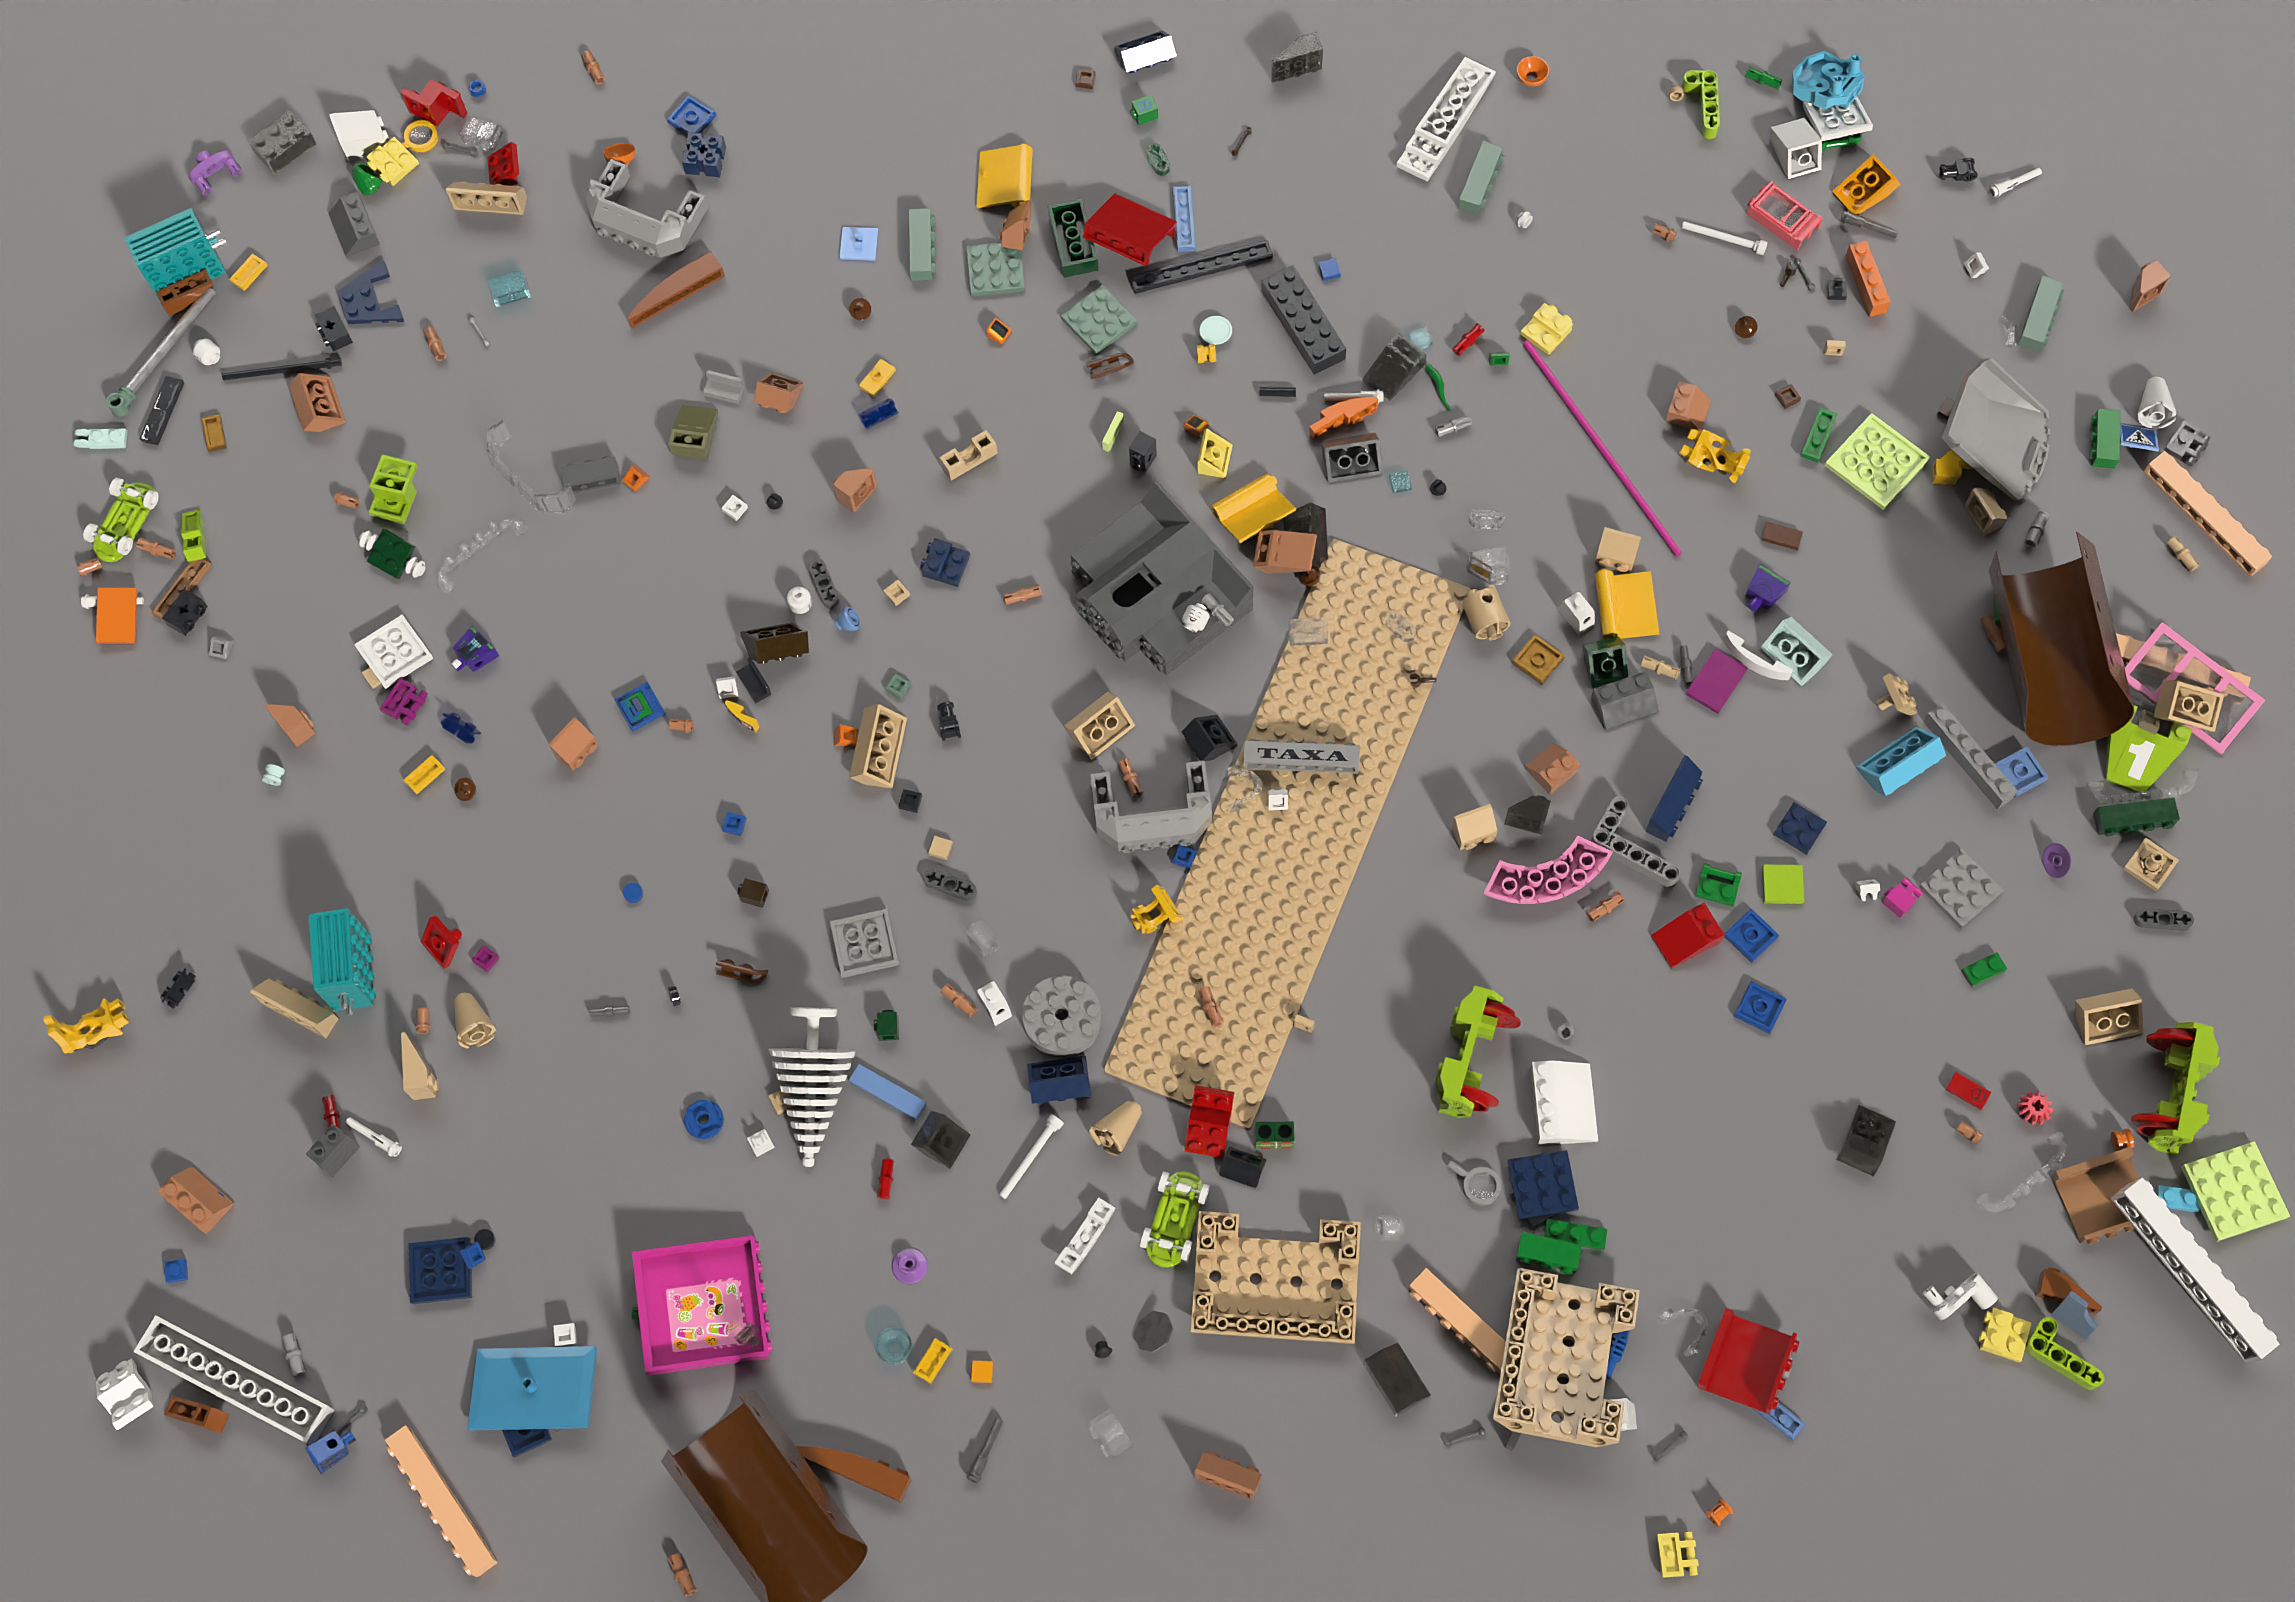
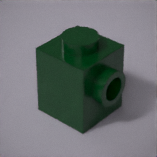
(887, 1025)

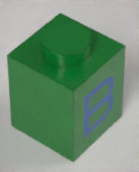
(1144, 110)

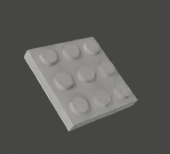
(1961, 888)
(864, 943)

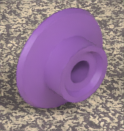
(2056, 860)
(913, 1274)

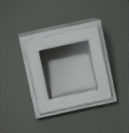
(220, 647)

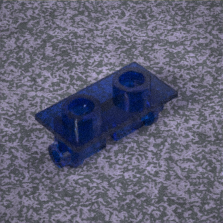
(878, 413)
(453, 723)

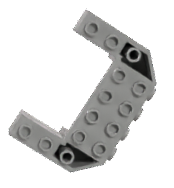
(634, 228)
(1153, 827)

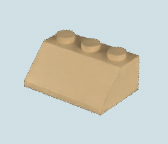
(1099, 725)
(2109, 1016)

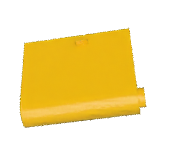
(1004, 176)
(1252, 508)
(1626, 604)

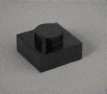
(910, 801)

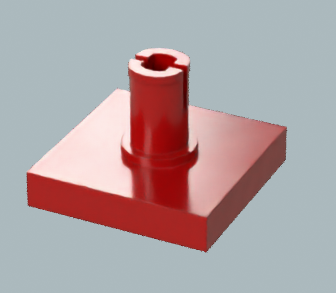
(440, 941)

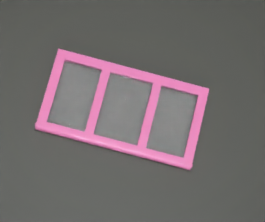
(2173, 658)

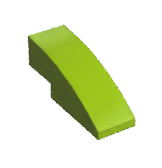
(193, 535)

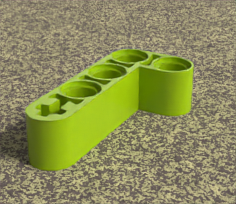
(1701, 86)
(2065, 1356)

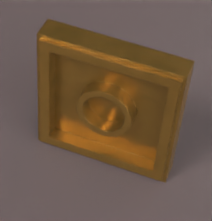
(1538, 659)

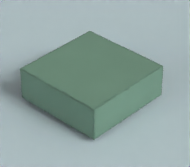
(898, 686)

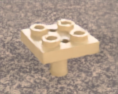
(1898, 695)
(2154, 859)

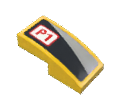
(739, 714)

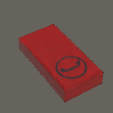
(1968, 1090)

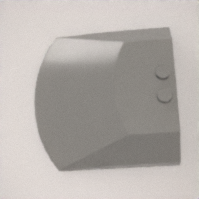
(1999, 429)

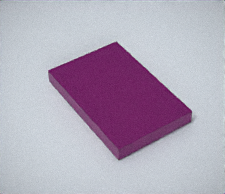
(1716, 681)

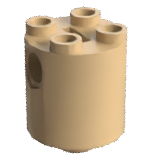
(1486, 613)

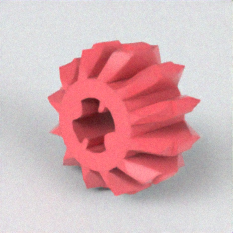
(2041, 1105)

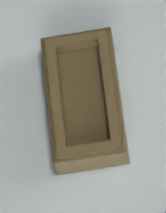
(2148, 722)

